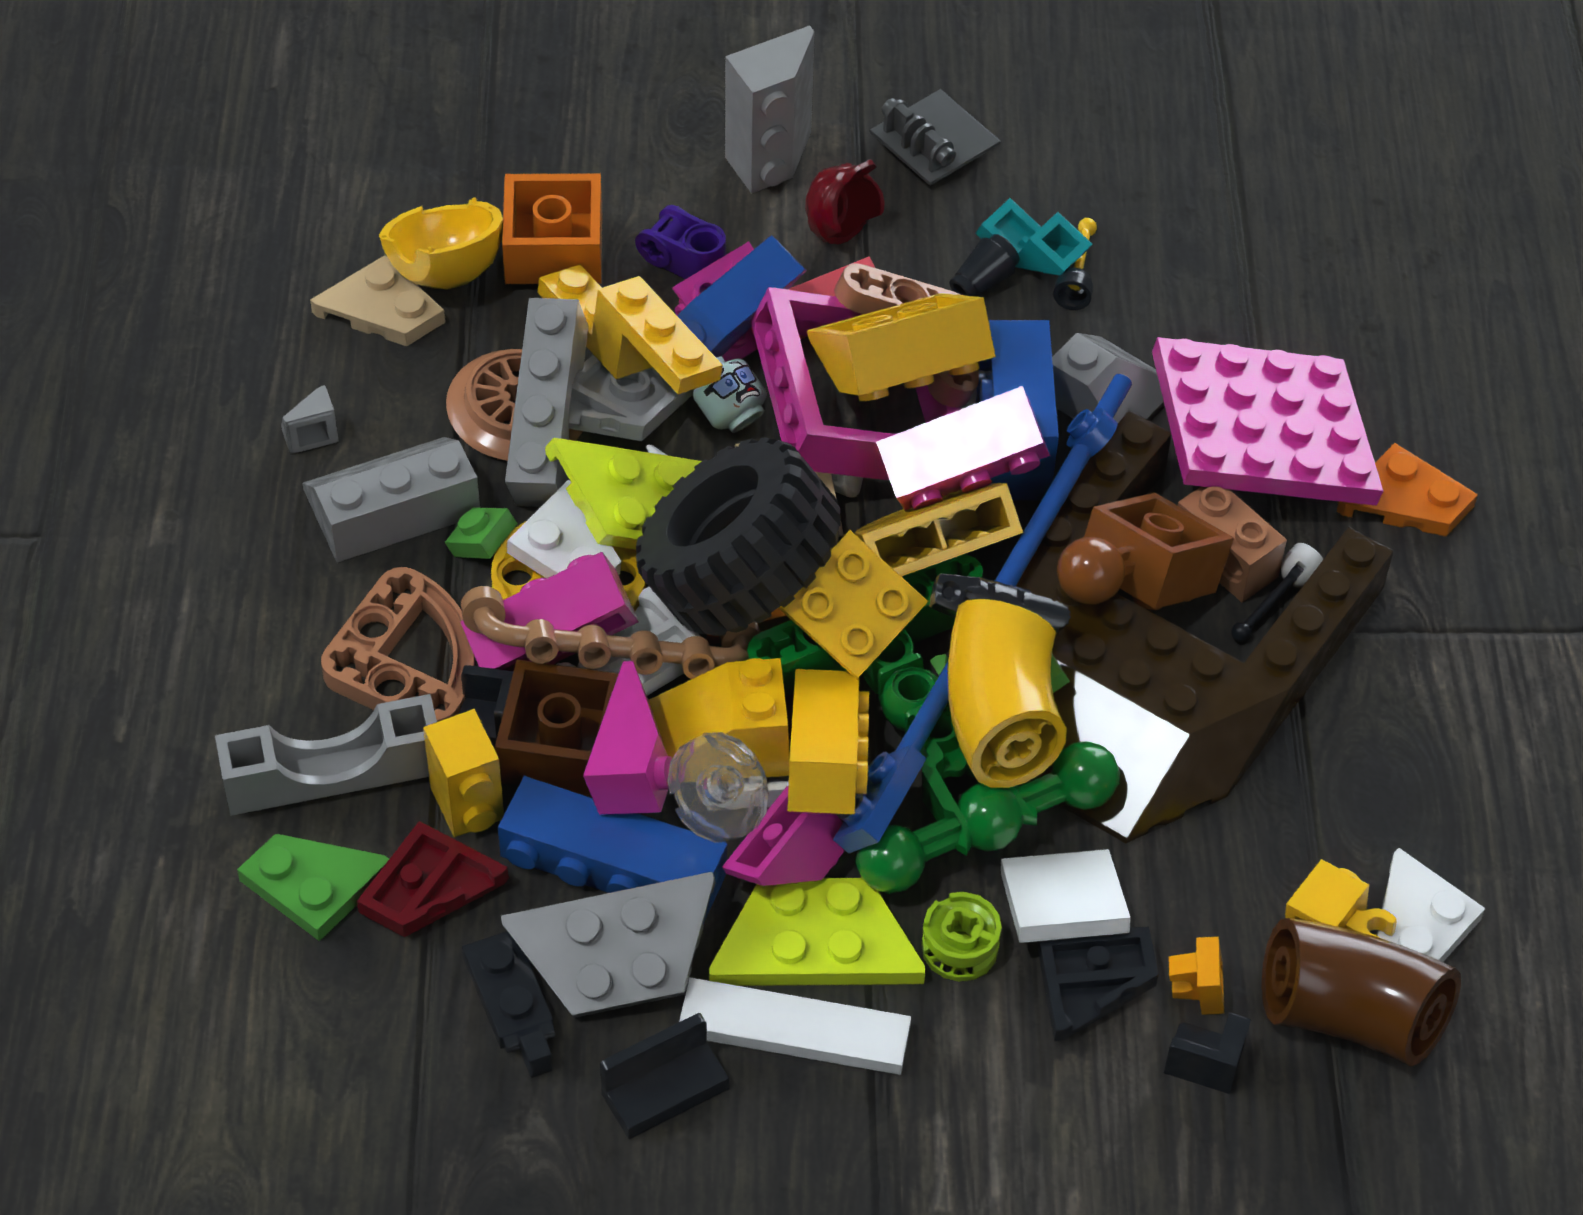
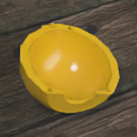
(444, 243)

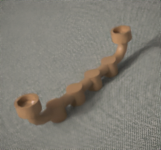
(485, 614)

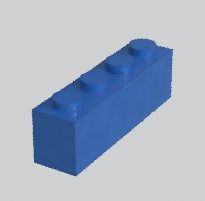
(608, 852)

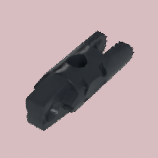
(952, 590)

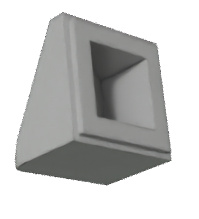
(310, 423)

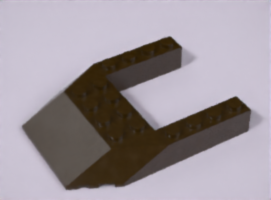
(1161, 699)

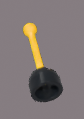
(1075, 287)

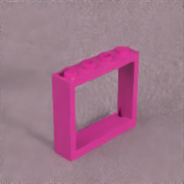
(825, 448)

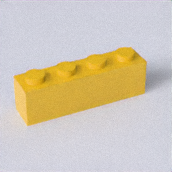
(828, 742)

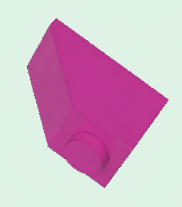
(787, 847)

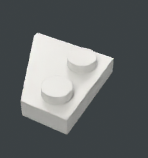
(1428, 909)

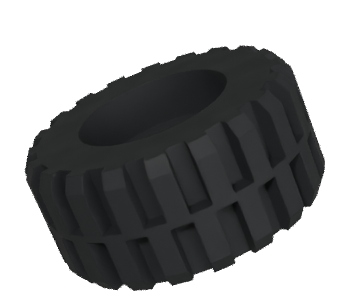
(738, 537)

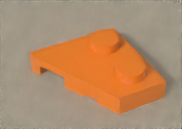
(1416, 495)

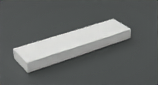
(799, 1025)

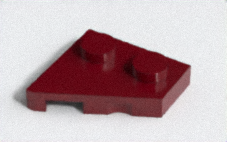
(428, 881)

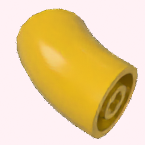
(1003, 692)

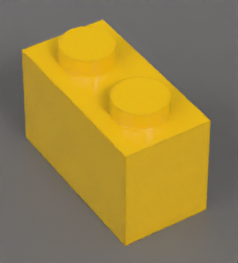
(464, 773)

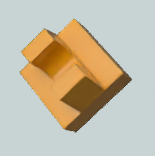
(1200, 975)

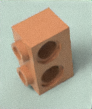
(1256, 546)

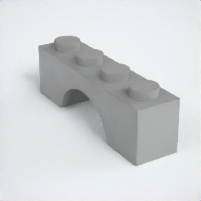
(549, 362)
(273, 770)

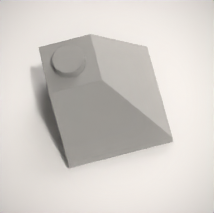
(1088, 366)

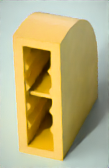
(944, 529)

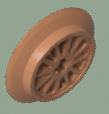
(480, 393)

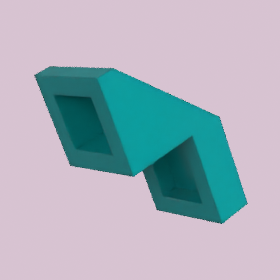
(1040, 249)

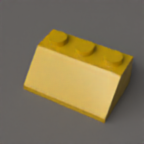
(905, 344)

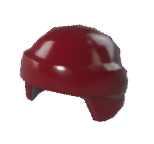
(843, 201)

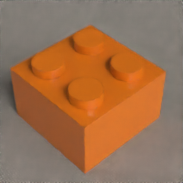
(551, 225)

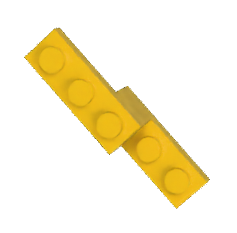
(635, 329)

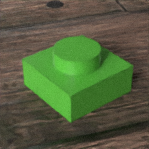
(480, 532)

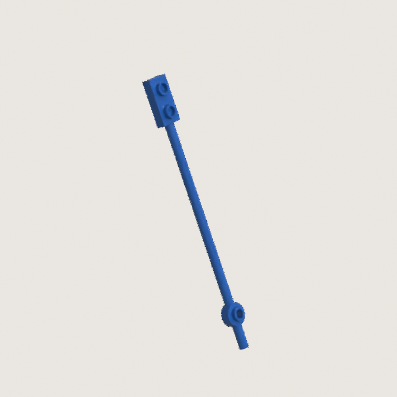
(894, 773)

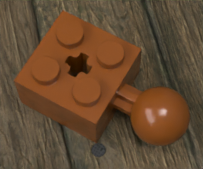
(1147, 551)

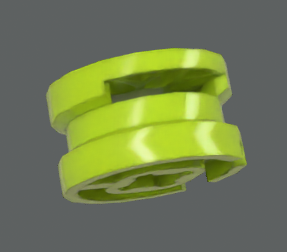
(946, 936)

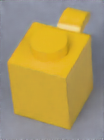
(1338, 899)

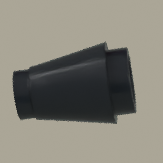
(986, 266)

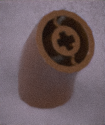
(1357, 988)

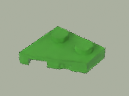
(310, 880)

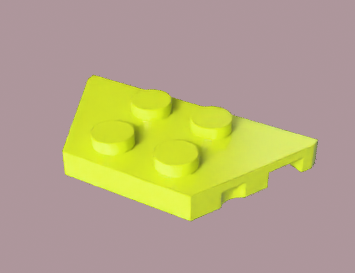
(616, 486)
(816, 936)

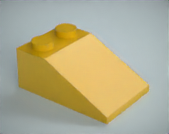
(733, 699)

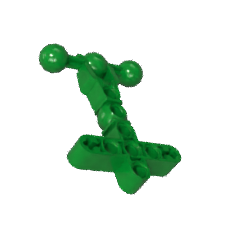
(985, 816)

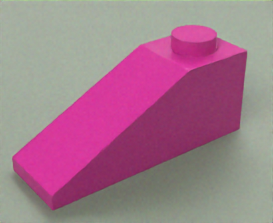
(628, 757)

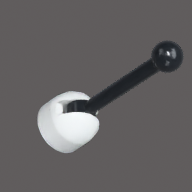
(1296, 570)

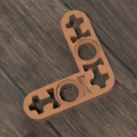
(872, 289)

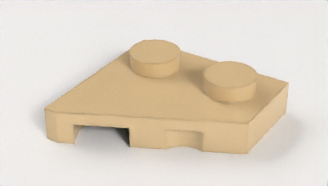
(381, 303)

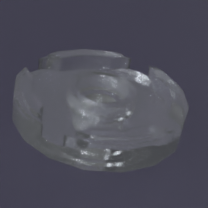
(703, 802)

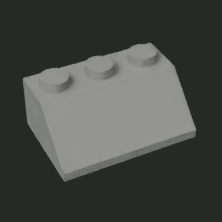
(769, 108)
(393, 497)

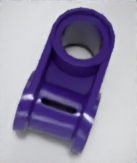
(685, 242)

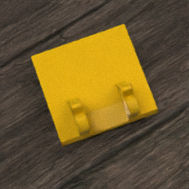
(854, 605)

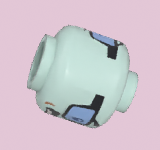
(734, 399)

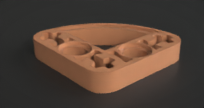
(372, 653)

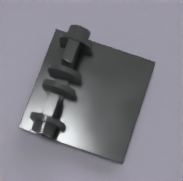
(933, 135)

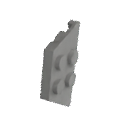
(621, 406)
(616, 944)

